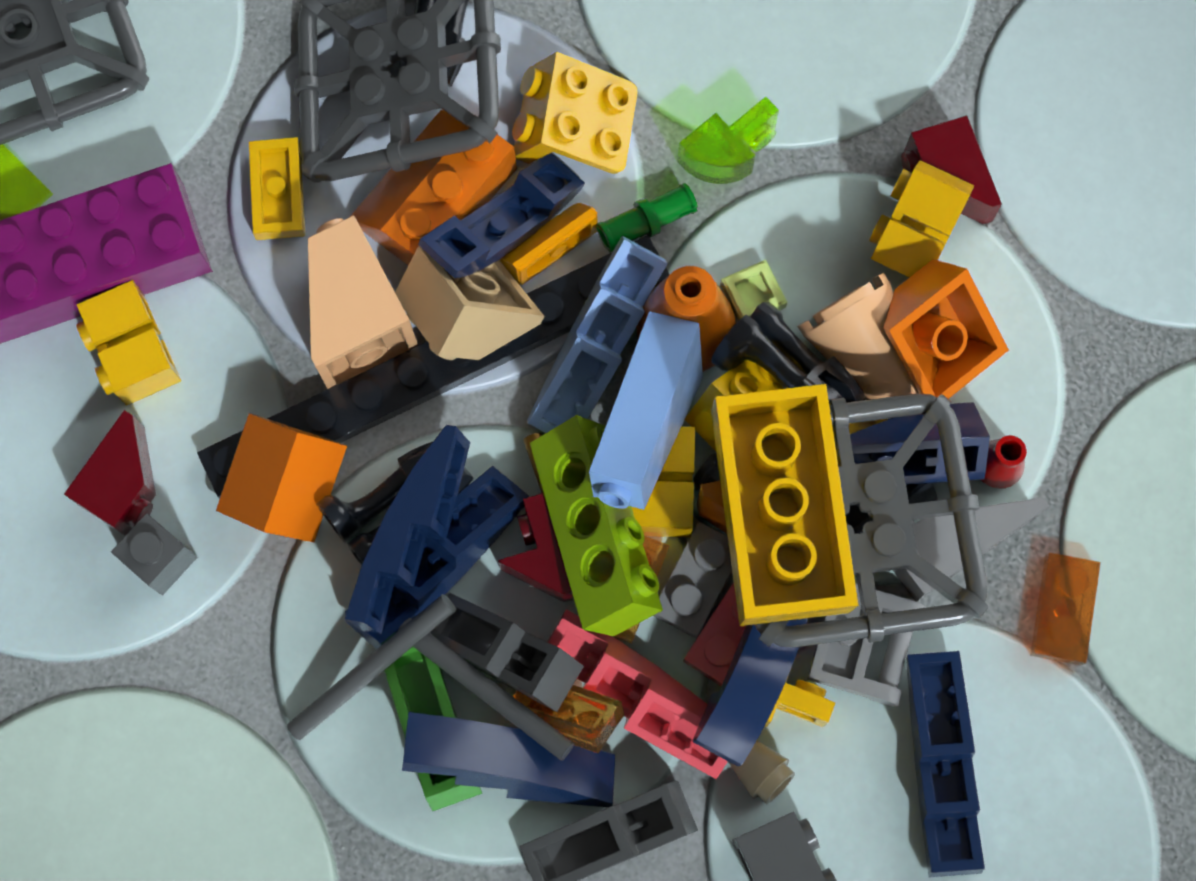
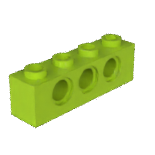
(596, 541)

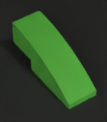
(421, 688)

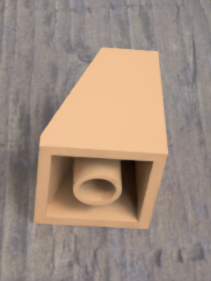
(351, 304)

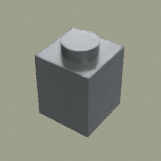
(154, 554)

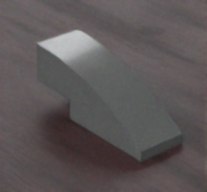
(509, 653)
(610, 836)

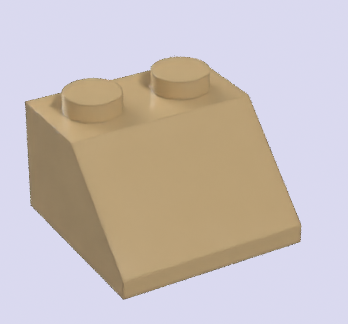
(468, 313)

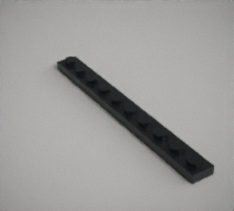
(418, 374)

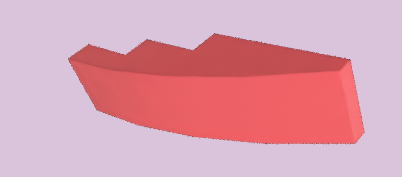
(651, 699)

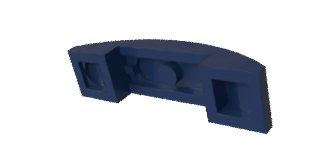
(505, 220)
(746, 697)

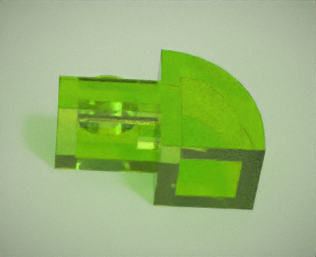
(724, 152)

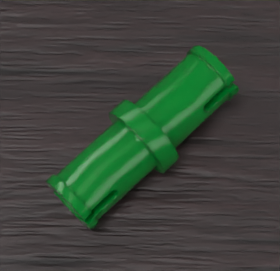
(647, 216)

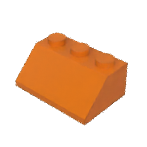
(434, 190)

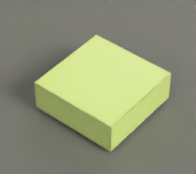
(751, 288)

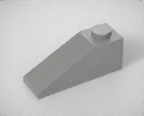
(939, 545)

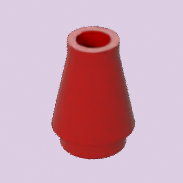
(1002, 472)

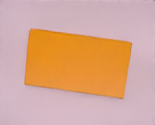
(551, 242)

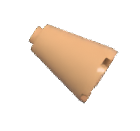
(856, 337)

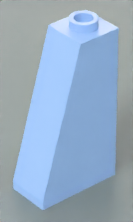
(648, 411)

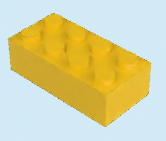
(783, 505)

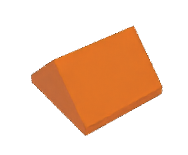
(280, 478)

